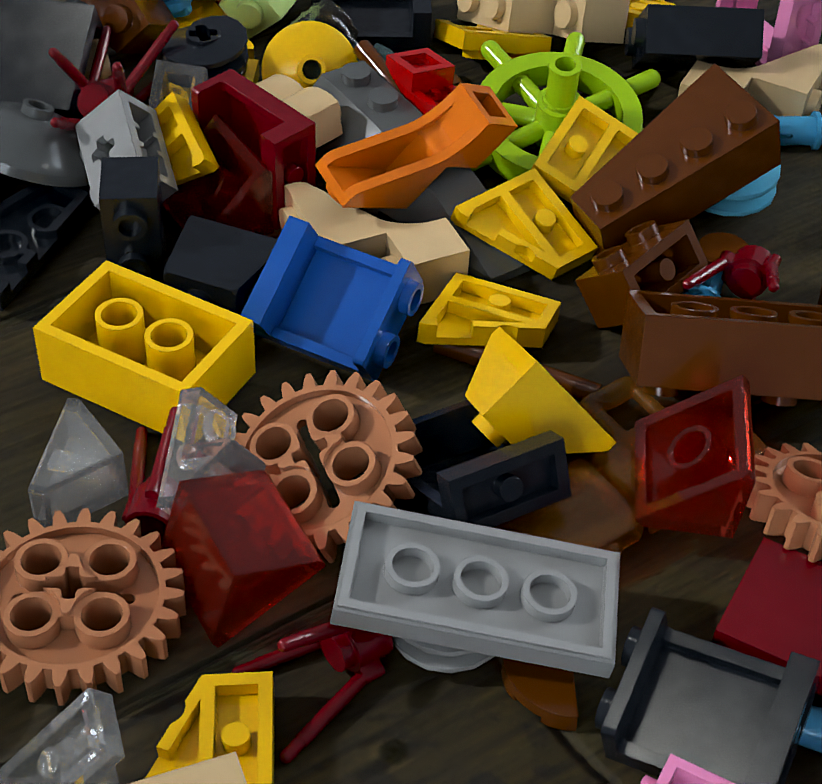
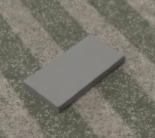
(479, 589)

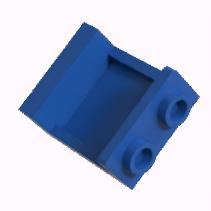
(333, 301)

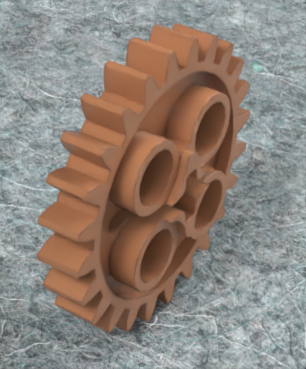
(372, 439)
(790, 496)
(85, 604)

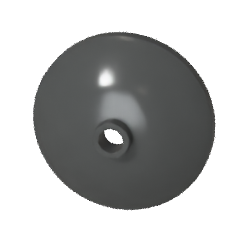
(35, 149)

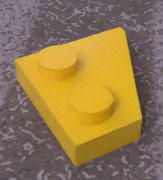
(527, 224)
(474, 308)

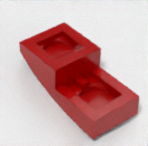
(422, 77)

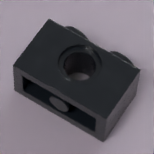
(133, 214)

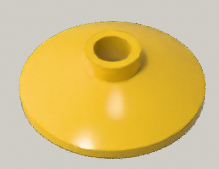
(302, 43)

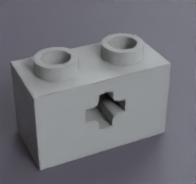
(122, 129)

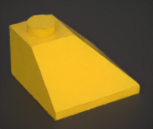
(523, 400)

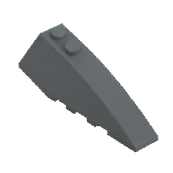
(374, 106)

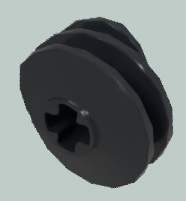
(210, 43)

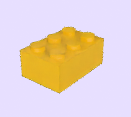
(142, 343)

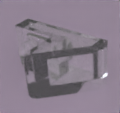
(202, 444)
(73, 748)

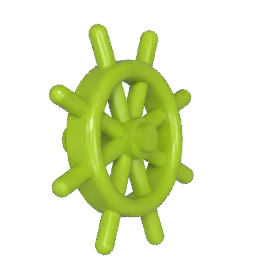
(563, 75)

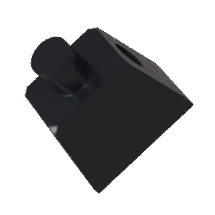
(217, 262)

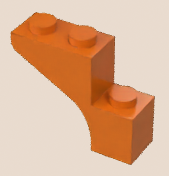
(404, 161)

